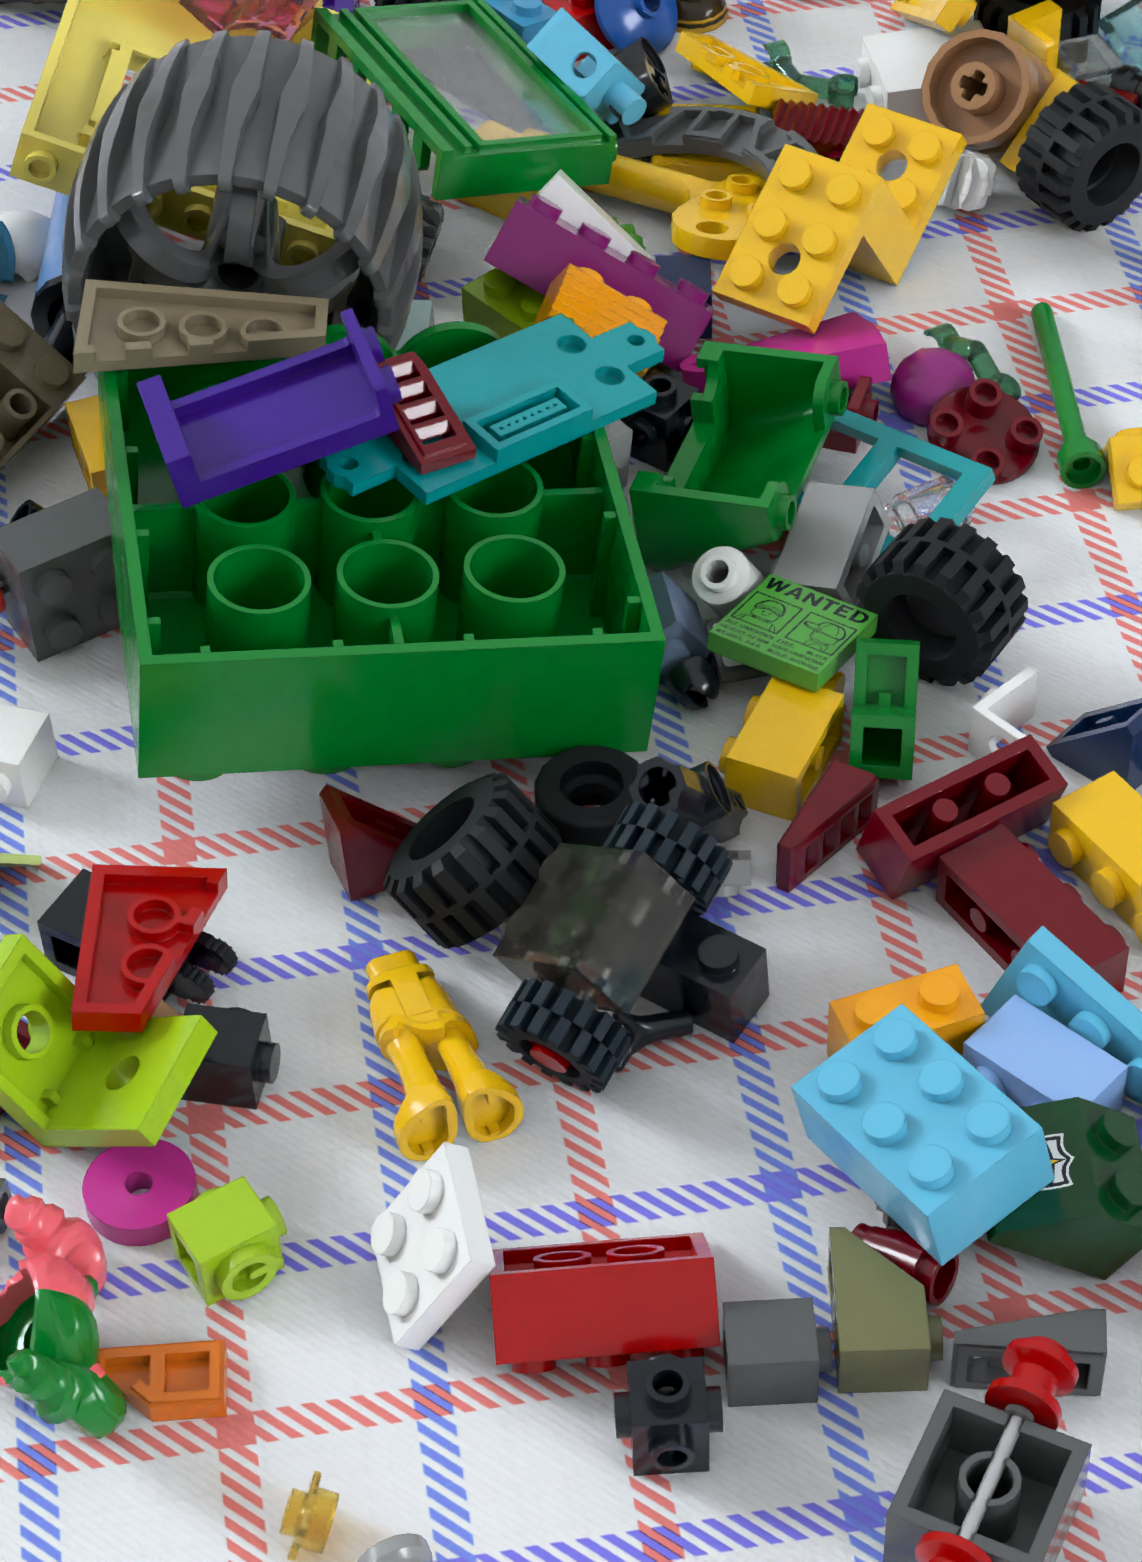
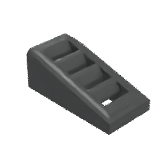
(1078, 1331)

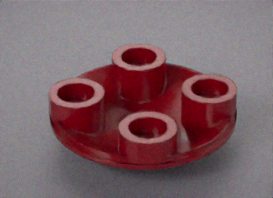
(986, 428)

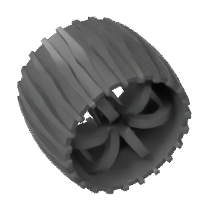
(258, 125)

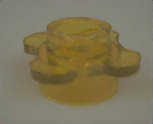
(309, 1517)

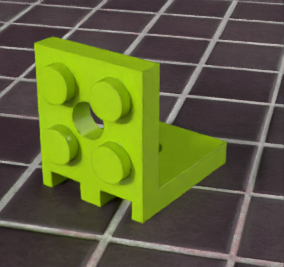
(87, 1083)

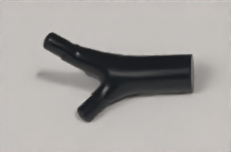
(651, 1028)

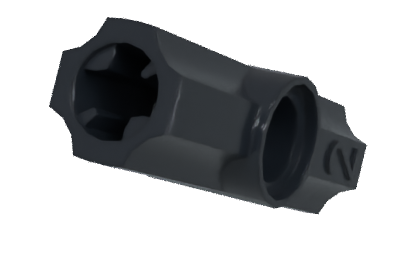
(692, 793)

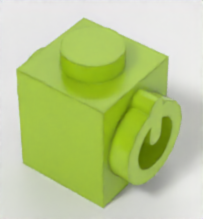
(228, 1241)

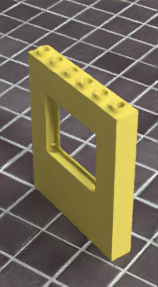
(83, 77)

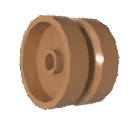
(984, 88)

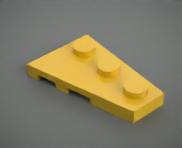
(741, 73)

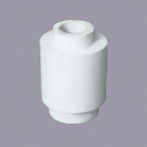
(724, 578)

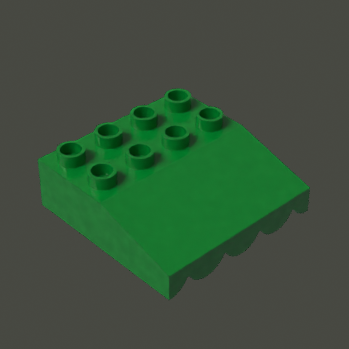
(370, 623)

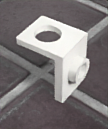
(1002, 712)

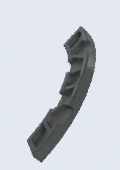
(709, 131)

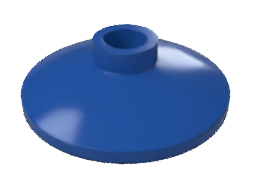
(629, 19)

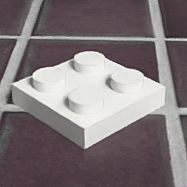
(432, 1246)

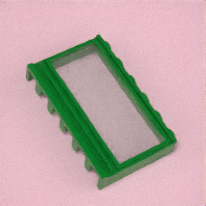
(471, 96)

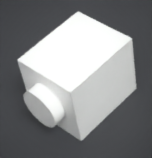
(25, 753)

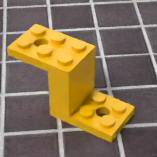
(839, 217)

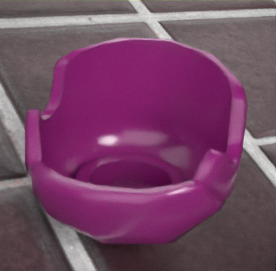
(925, 379)

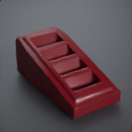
(425, 416)
(826, 822)

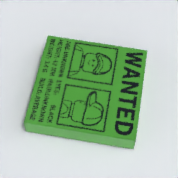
(792, 632)

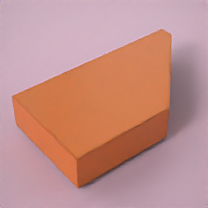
(171, 1378)

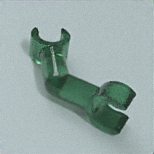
(837, 90)
(976, 355)

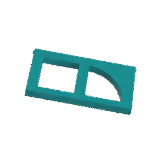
(891, 445)

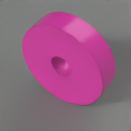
(142, 1217)

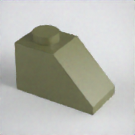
(878, 1320)

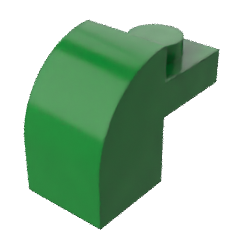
(884, 707)

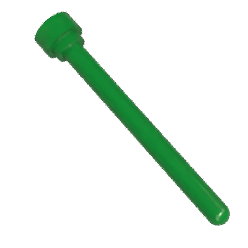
(1080, 457)

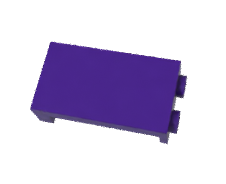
(274, 415)

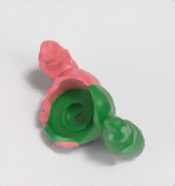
(49, 1320)

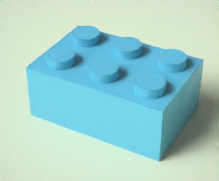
(923, 1133)

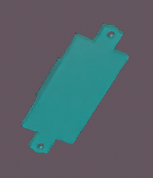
(516, 404)

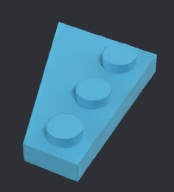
(1075, 996)

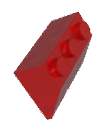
(603, 1301)

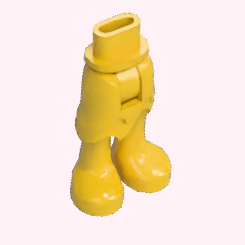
(425, 1032)

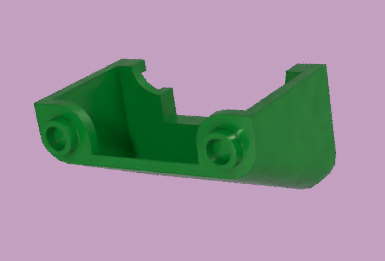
(743, 455)

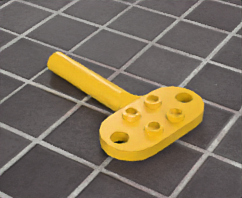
(704, 212)

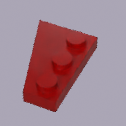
(136, 940)

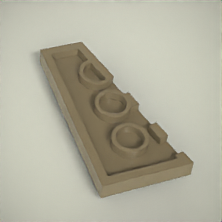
(179, 326)

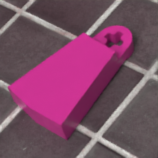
(848, 336)

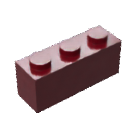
(1004, 788)
(1006, 894)

